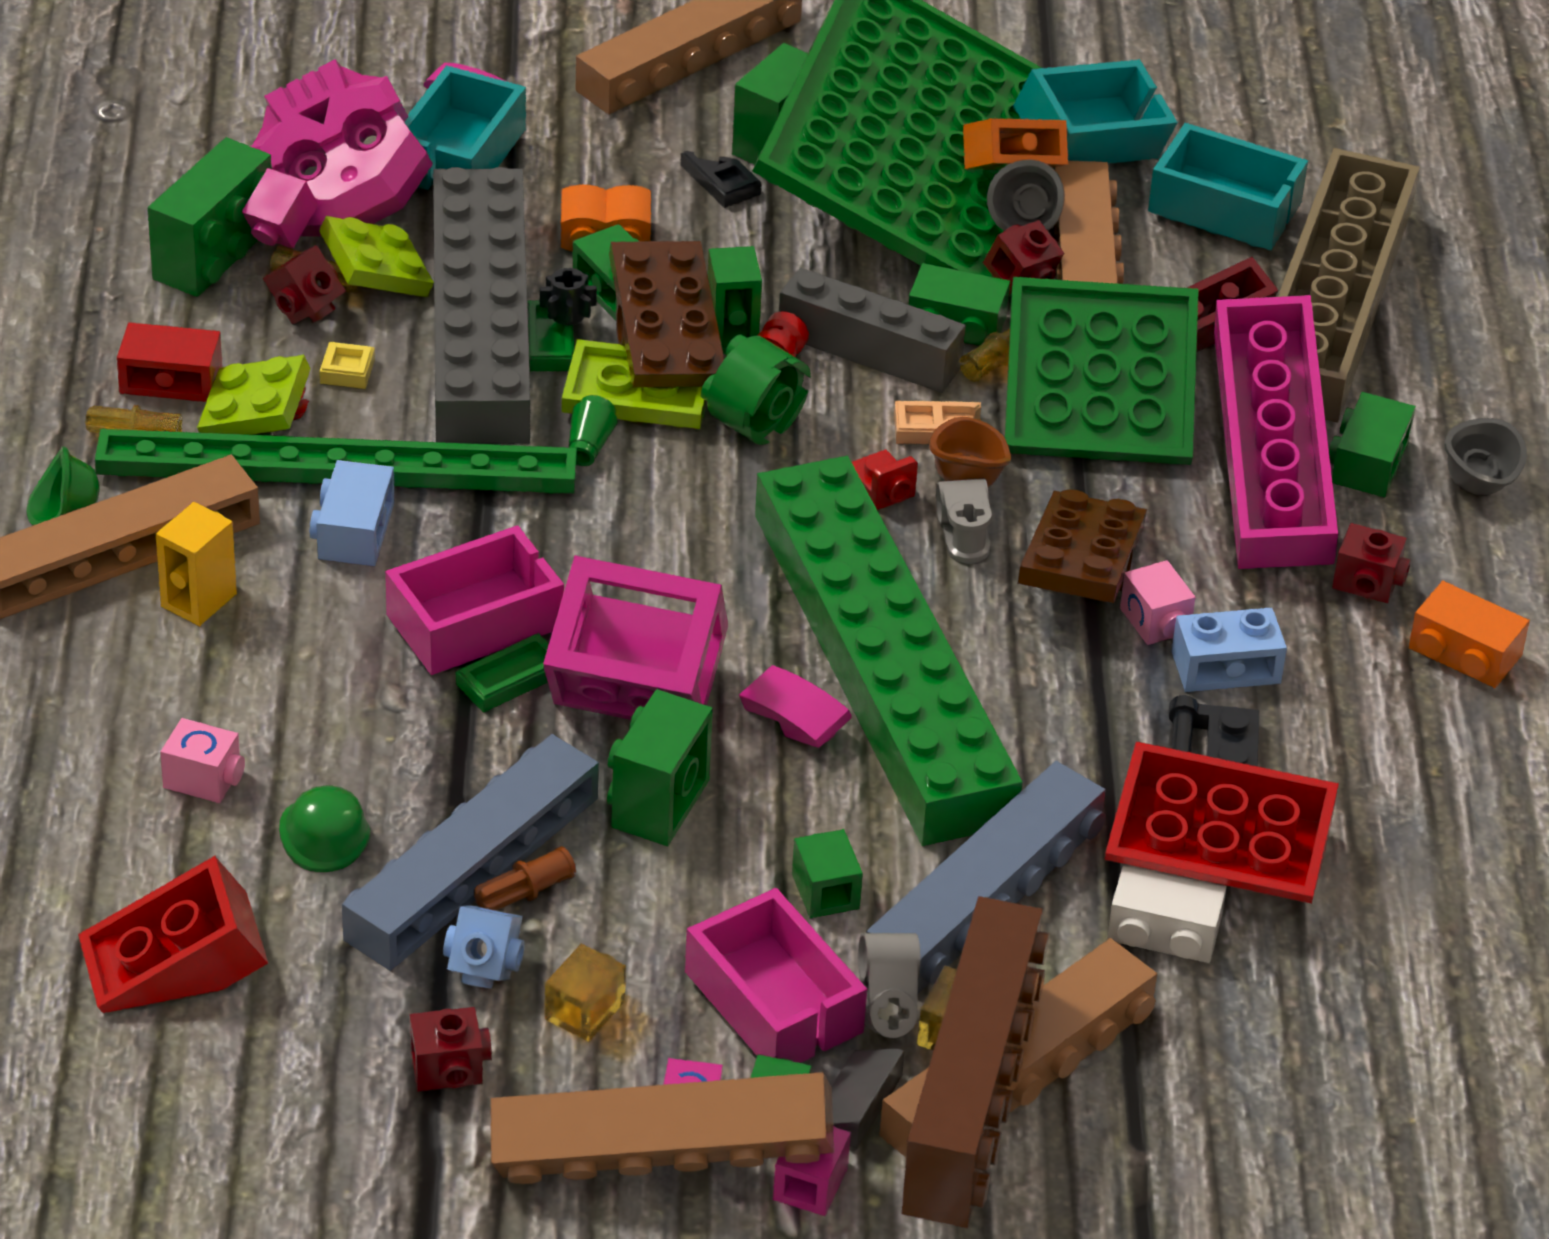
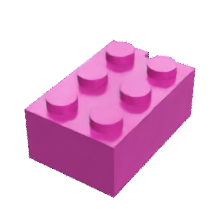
(473, 599)
(775, 979)

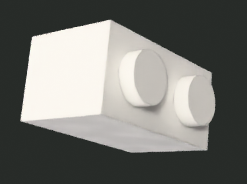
(1166, 913)

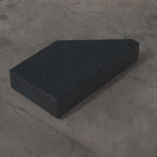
(723, 179)

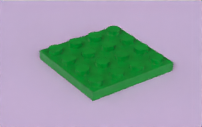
(1101, 371)

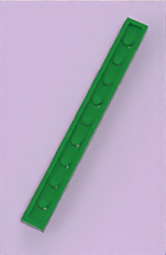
(314, 458)

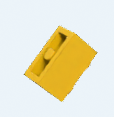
(196, 563)

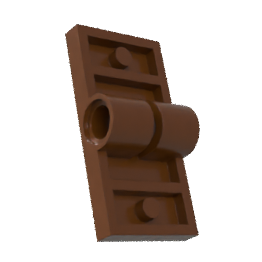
(665, 313)
(1083, 545)

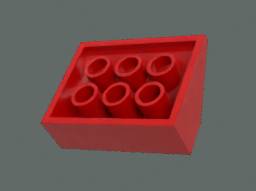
(1223, 822)

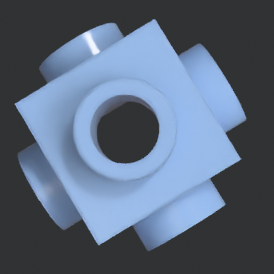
(500, 935)

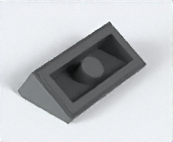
(862, 1087)

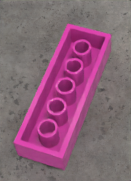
(1275, 432)

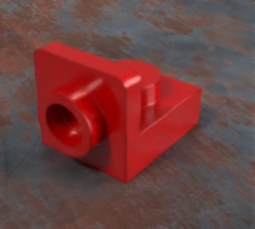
(886, 478)

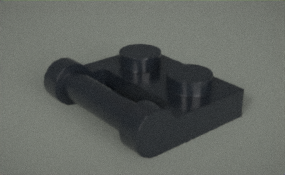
(1230, 730)

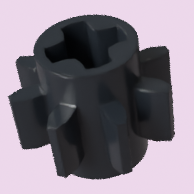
(568, 296)

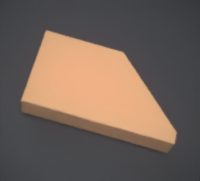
(919, 419)

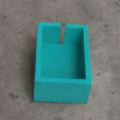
(1101, 109)
(467, 121)
(1227, 186)

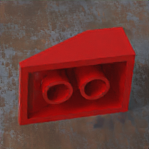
(174, 942)

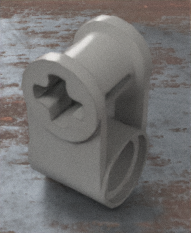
(964, 516)
(890, 973)

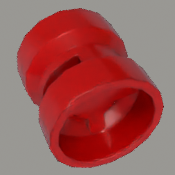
(786, 332)

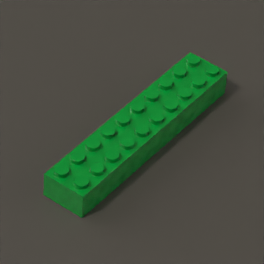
(886, 649)

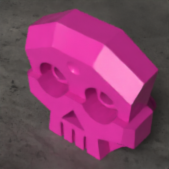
(325, 125)

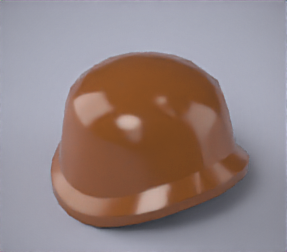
(969, 450)

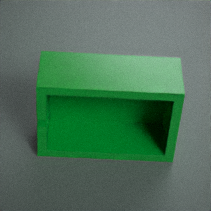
(200, 221)

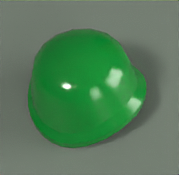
(63, 488)
(324, 829)

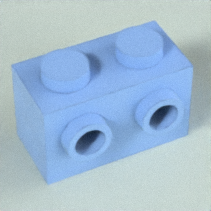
(1228, 649)

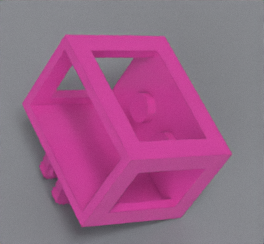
(617, 652)

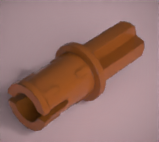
(525, 880)

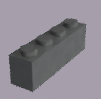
(875, 329)

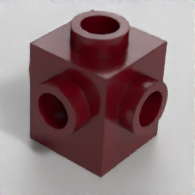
(1024, 253)
(305, 286)
(1371, 563)
(448, 1048)

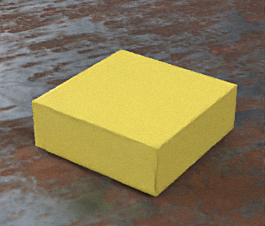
(347, 365)

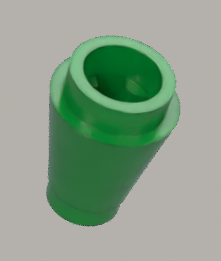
(591, 427)

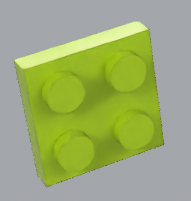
(376, 256)
(255, 396)

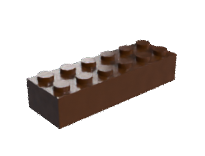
(974, 1063)

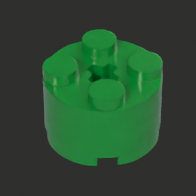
(756, 388)

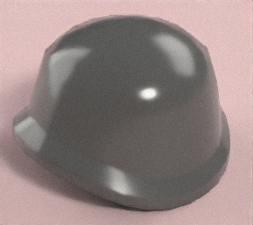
(1026, 194)
(1484, 455)

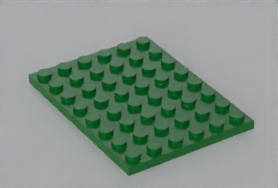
(881, 128)

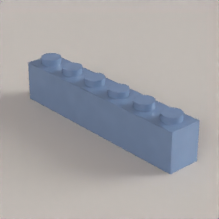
(476, 843)
(998, 863)

